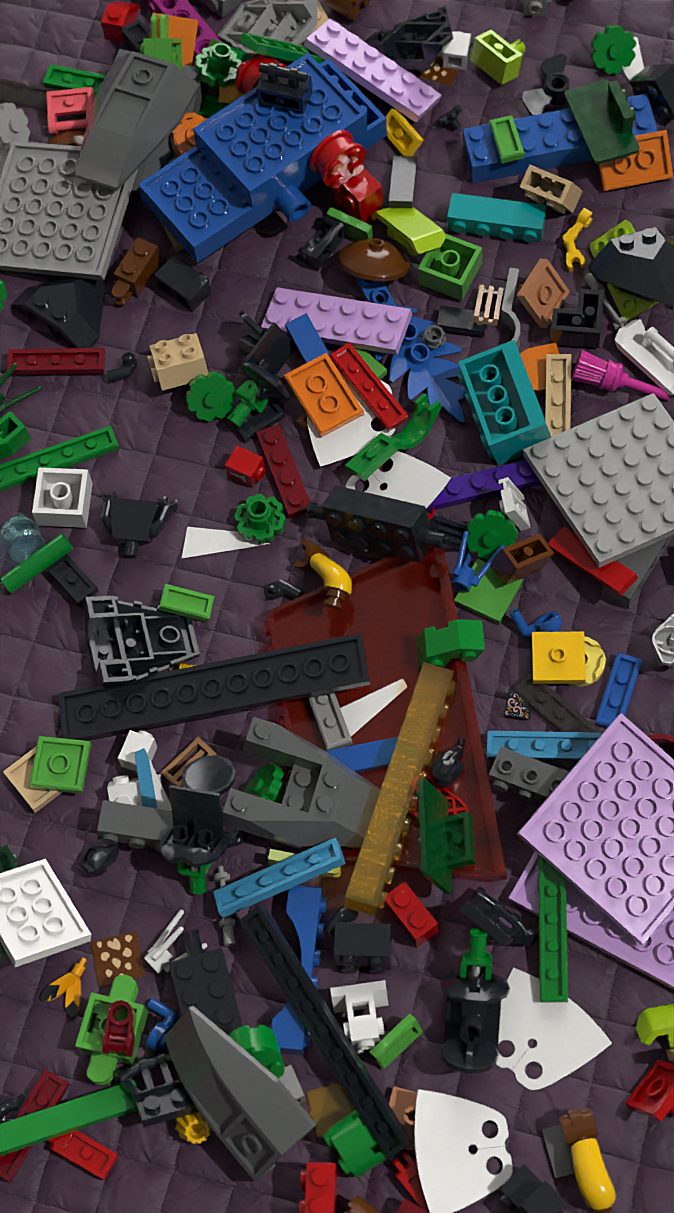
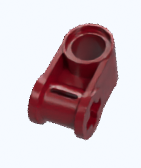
(119, 1035)

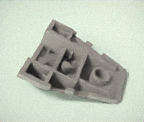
(275, 19)

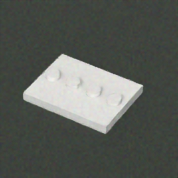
(37, 914)

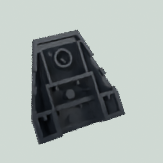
(135, 639)

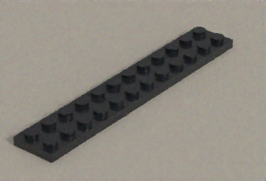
(215, 688)

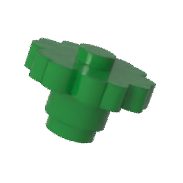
(613, 49)
(217, 65)
(210, 396)
(260, 519)
(490, 532)
(267, 783)

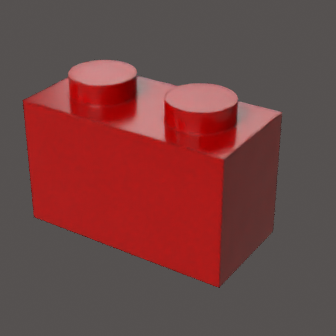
(411, 914)

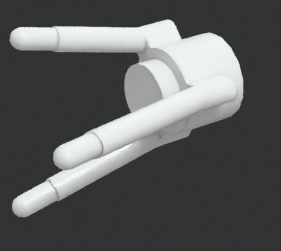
(158, 955)

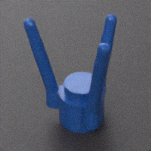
(464, 575)

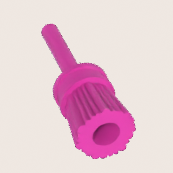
(609, 376)

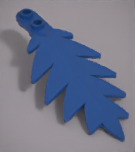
(426, 369)

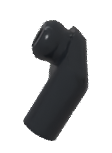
(126, 369)
(282, 588)
(342, 915)

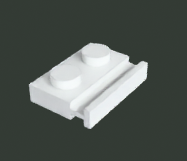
(512, 505)

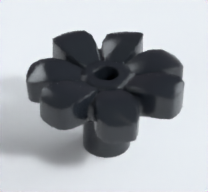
(451, 118)

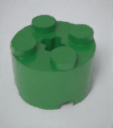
(261, 1045)
(354, 1144)

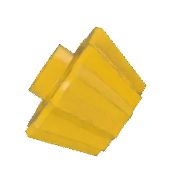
(193, 1128)

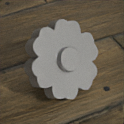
(12, 125)

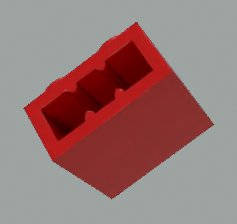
(320, 1188)

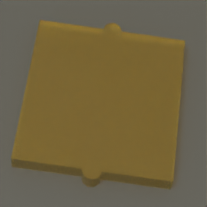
(329, 1106)

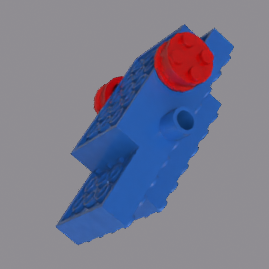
(263, 157)

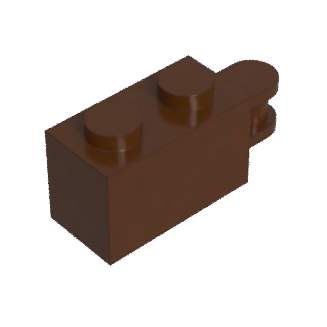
(135, 271)

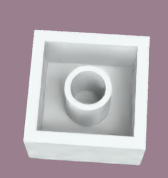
(62, 497)

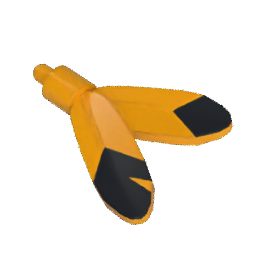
(71, 985)

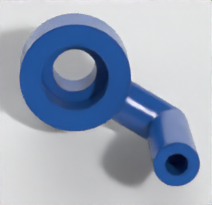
(546, 623)
(157, 1036)

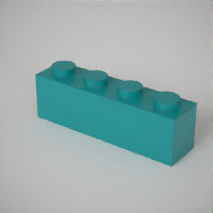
(496, 217)

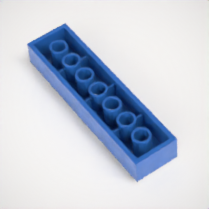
(547, 142)

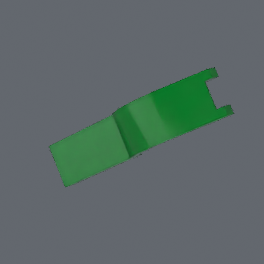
(385, 446)

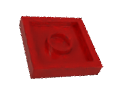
(655, 1092)

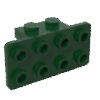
(604, 120)
(443, 840)

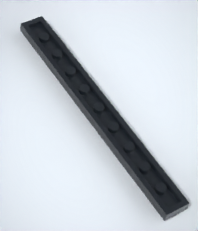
(326, 1032)

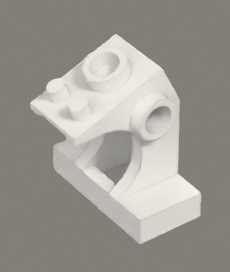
(364, 1029)

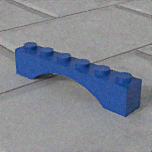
(304, 913)

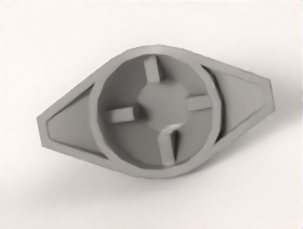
(664, 643)

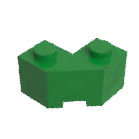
(458, 641)

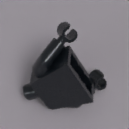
(135, 520)

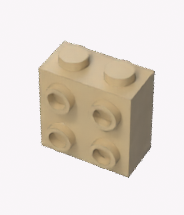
(552, 189)
(177, 361)

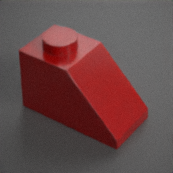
(117, 17)

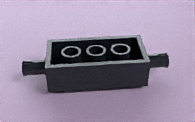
(377, 523)
(206, 984)

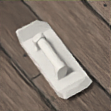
(648, 352)

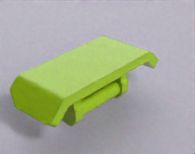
(411, 229)
(656, 1022)

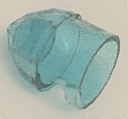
(21, 537)

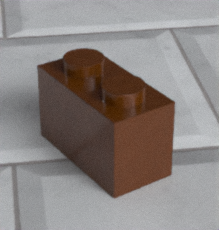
(522, 559)

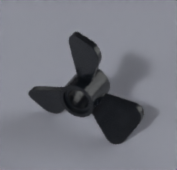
(557, 83)

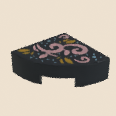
(517, 705)

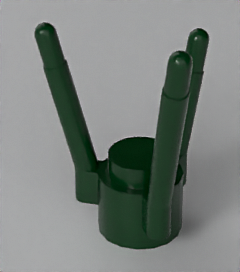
(3, 406)

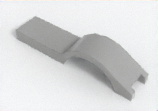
(507, 315)

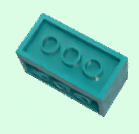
(503, 402)

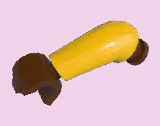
(334, 576)
(589, 1168)

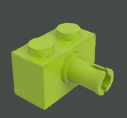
(497, 56)

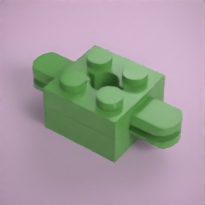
(161, 44)
(90, 1038)

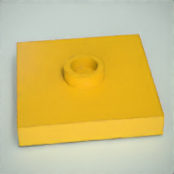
(558, 657)

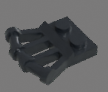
(497, 919)
(159, 1102)

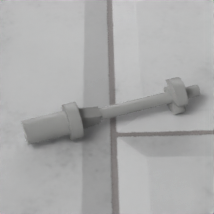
(594, 285)
(227, 923)

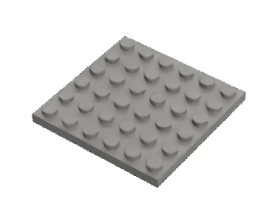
(54, 219)
(613, 478)

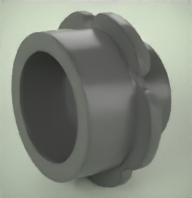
(434, 331)

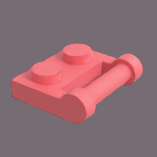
(69, 103)

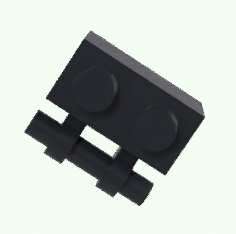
(284, 87)

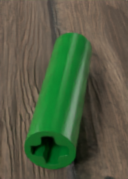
(36, 563)

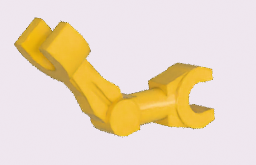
(573, 255)

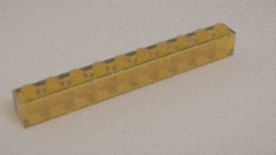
(399, 789)

